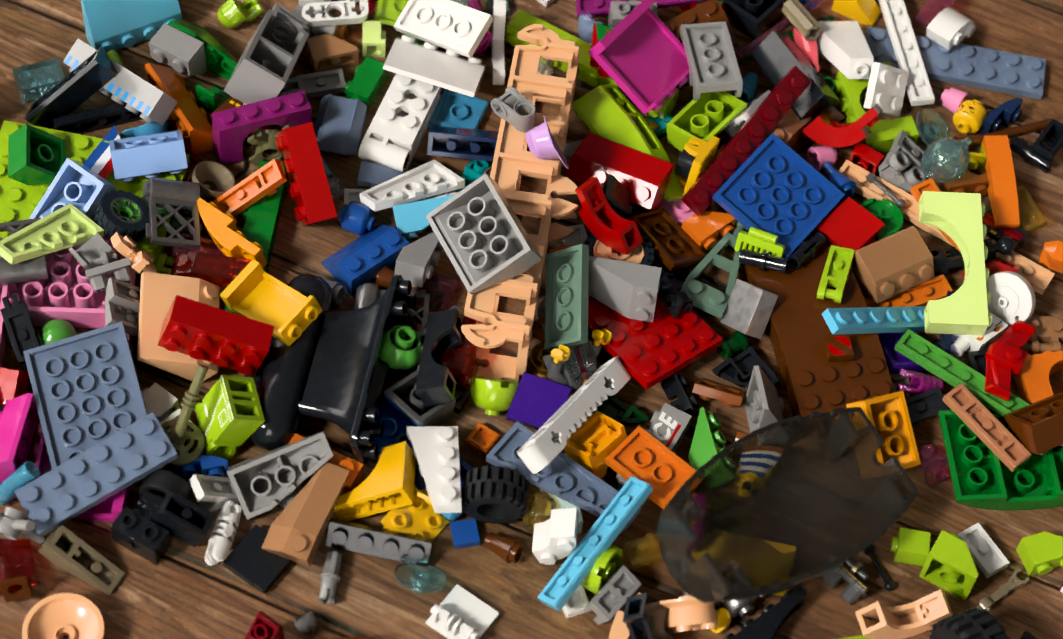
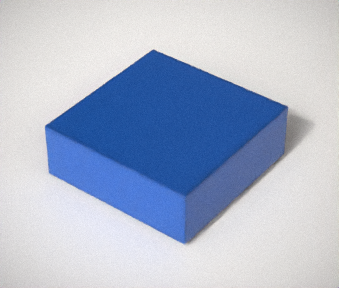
(464, 533)

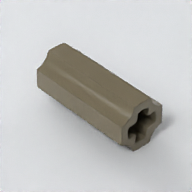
(801, 19)

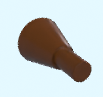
(384, 277)

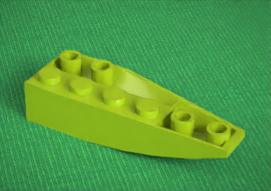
(615, 118)

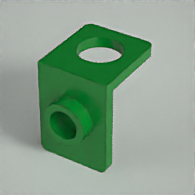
(207, 98)

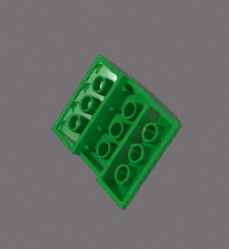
(987, 483)

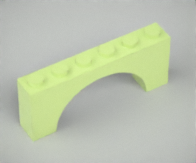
(961, 219)

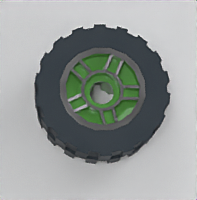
(122, 214)

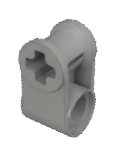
(515, 109)

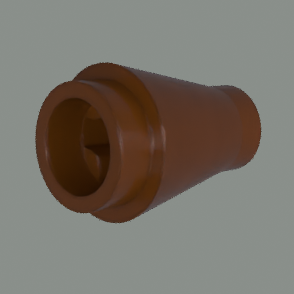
(505, 547)

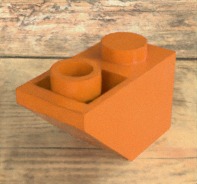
(708, 228)

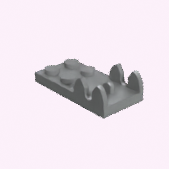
(710, 58)

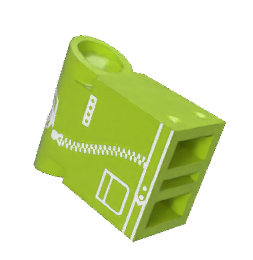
(229, 415)

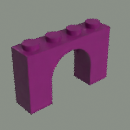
(234, 124)

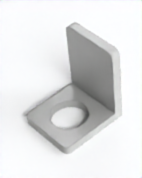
(90, 251)

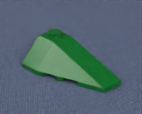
(217, 57)

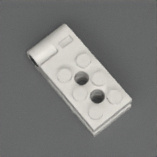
(400, 123)

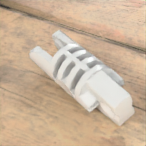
(223, 533)

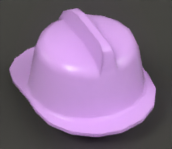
(543, 143)

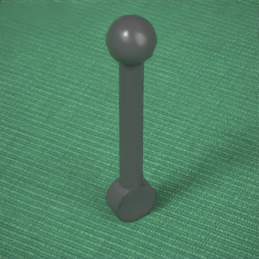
(872, 179)

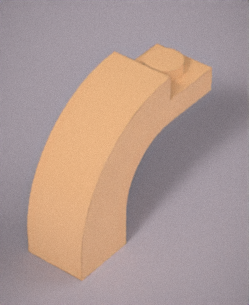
(903, 621)

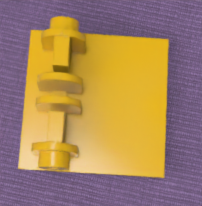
(415, 519)

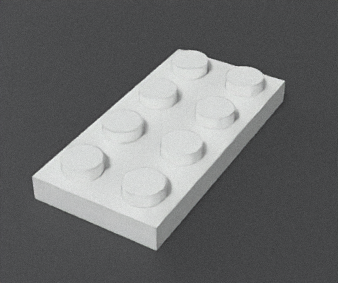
(444, 24)

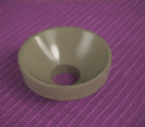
(214, 175)

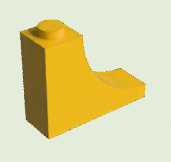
(385, 488)

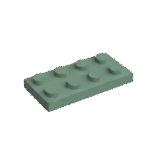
(567, 297)

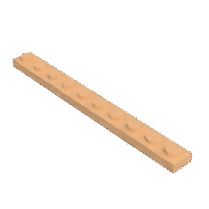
(1036, 275)

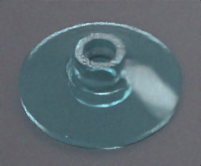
(931, 126)
(420, 578)

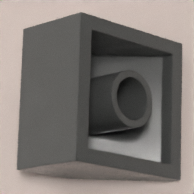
(405, 398)

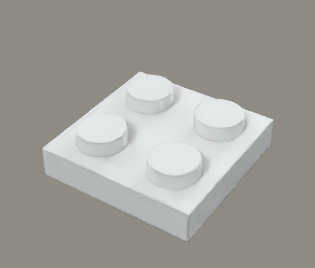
(886, 88)

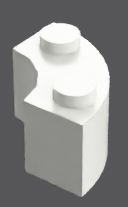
(950, 28)
(556, 536)

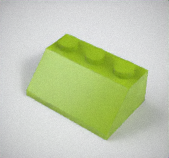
(703, 118)

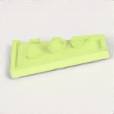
(50, 234)

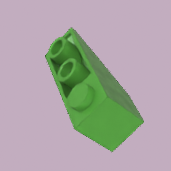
(706, 439)

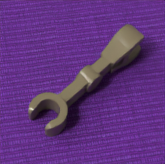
(1014, 583)

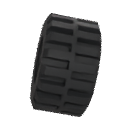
(495, 494)

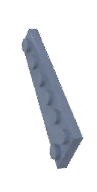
(560, 477)

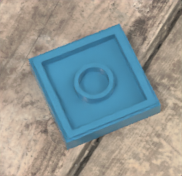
(459, 111)

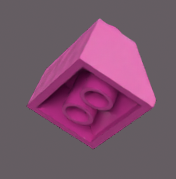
(17, 432)

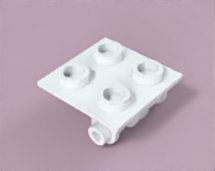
(461, 615)

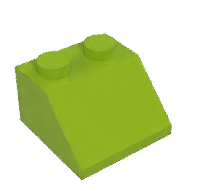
(950, 566)

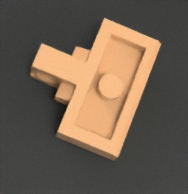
(139, 259)

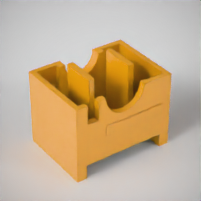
(595, 442)

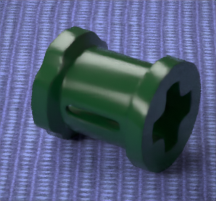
(733, 345)

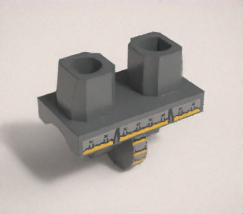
(855, 588)

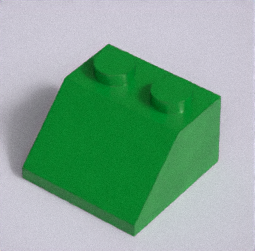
(35, 156)

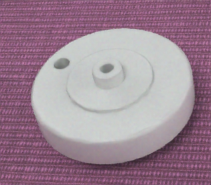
(1011, 297)

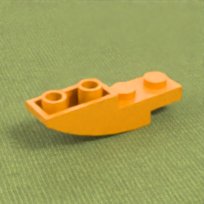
(226, 234)

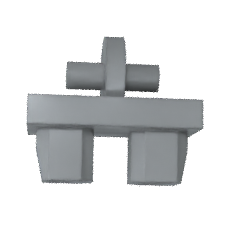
(98, 275)

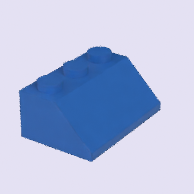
(365, 256)

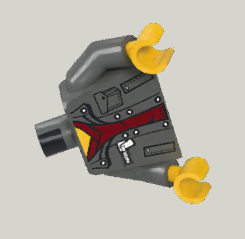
(577, 363)

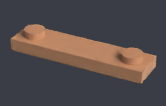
(986, 427)

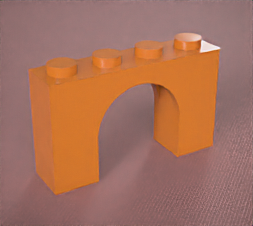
(1033, 378)

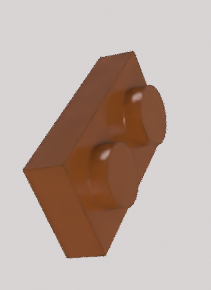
(710, 390)

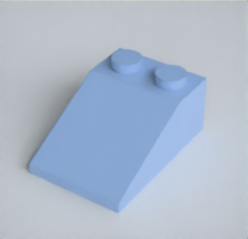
(73, 185)

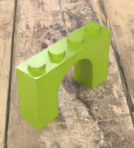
(884, 131)

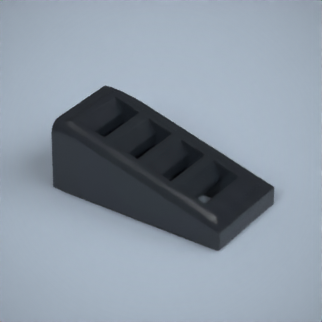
(1050, 140)

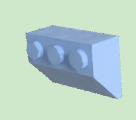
(148, 155)

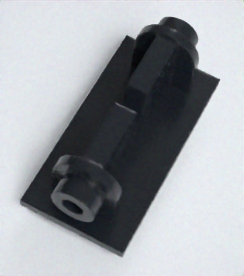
(670, 295)
(676, 387)

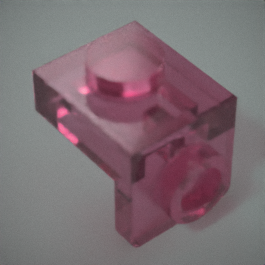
(933, 464)

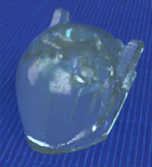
(946, 159)

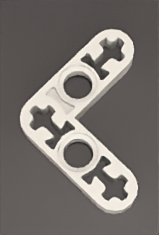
(347, 10)
(497, 43)

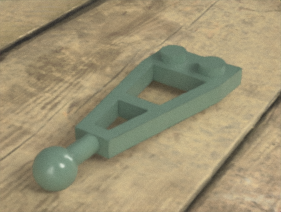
(704, 296)

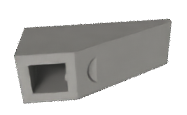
(418, 259)

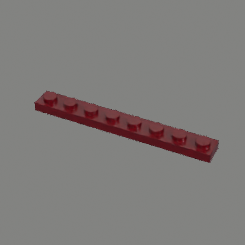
(746, 139)

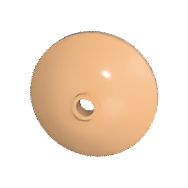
(64, 616)

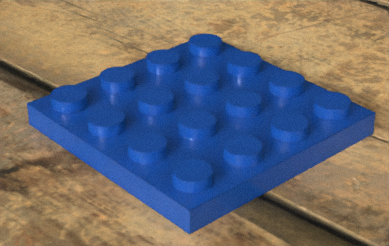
(778, 194)

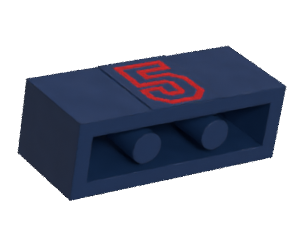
(461, 143)

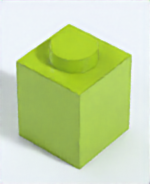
(911, 546)

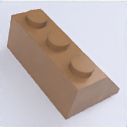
(893, 265)

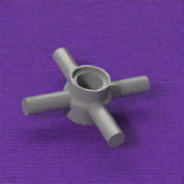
(14, 523)

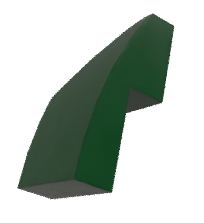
(621, 413)

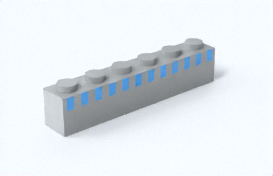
(127, 88)

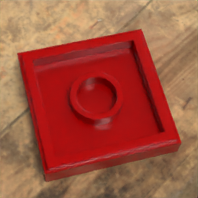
(850, 226)

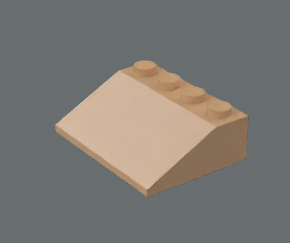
(156, 298)

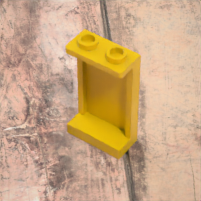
(271, 302)

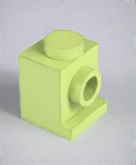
(373, 39)

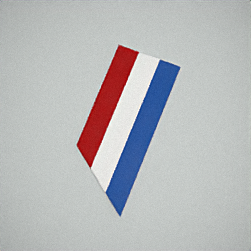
(100, 159)

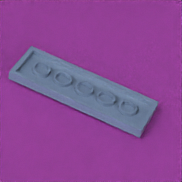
(96, 474)

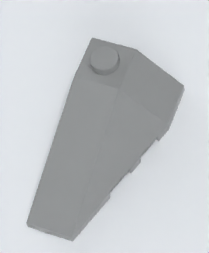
(274, 474)

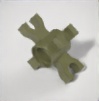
(264, 145)

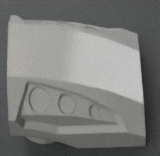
(902, 163)

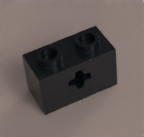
(140, 535)

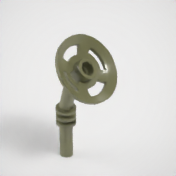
(178, 426)

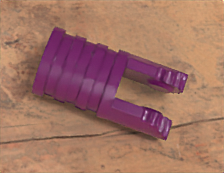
(919, 382)

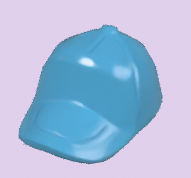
(145, 129)

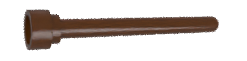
(1017, 130)

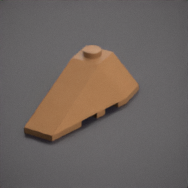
(303, 522)

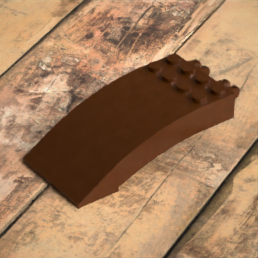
(798, 340)

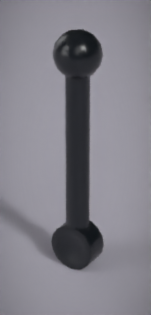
(888, 586)

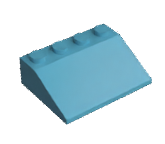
(126, 22)

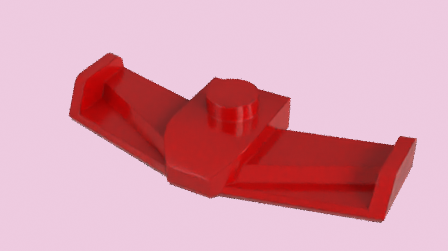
(1006, 357)

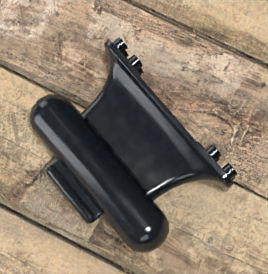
(331, 369)

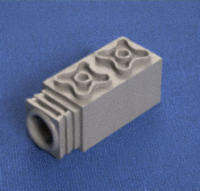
(268, 57)

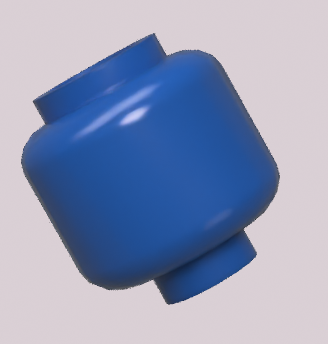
(356, 218)

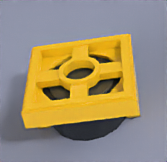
(695, 160)

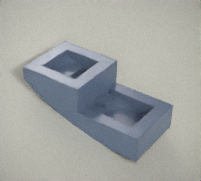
(374, 174)

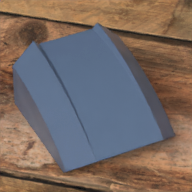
(340, 124)

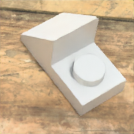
(212, 491)

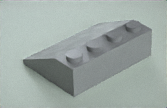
(483, 235)

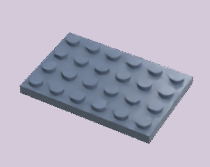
(84, 390)

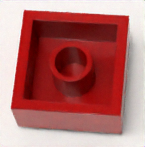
(866, 158)

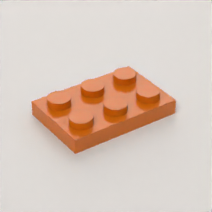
(651, 462)

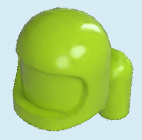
(234, 12)

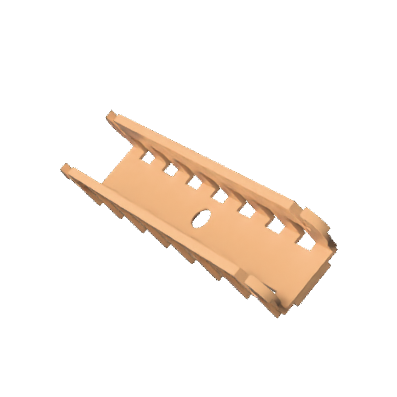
(509, 165)

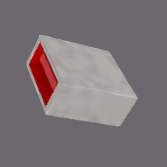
(749, 309)

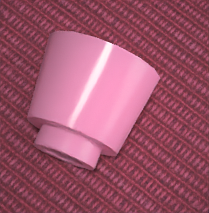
(952, 98)
(821, 154)

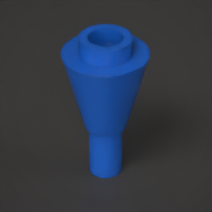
(841, 181)

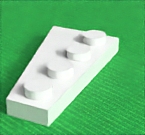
(412, 185)
(439, 464)

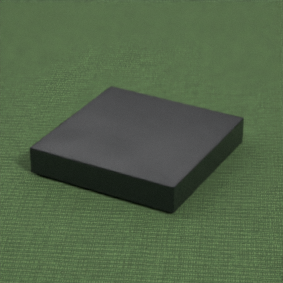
(253, 563)

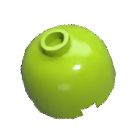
(492, 394)
(603, 569)

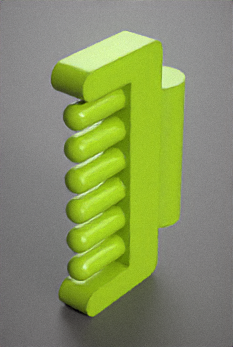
(759, 239)

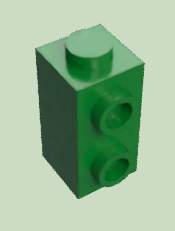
(367, 82)

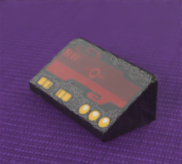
(1016, 233)

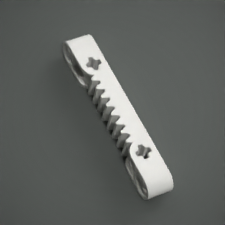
(553, 434)

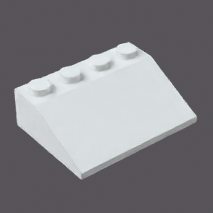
(435, 66)

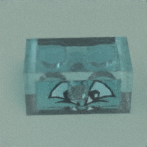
(36, 79)

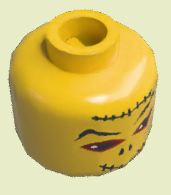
(969, 116)

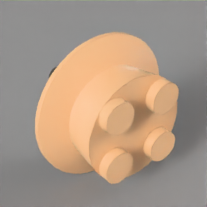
(689, 614)

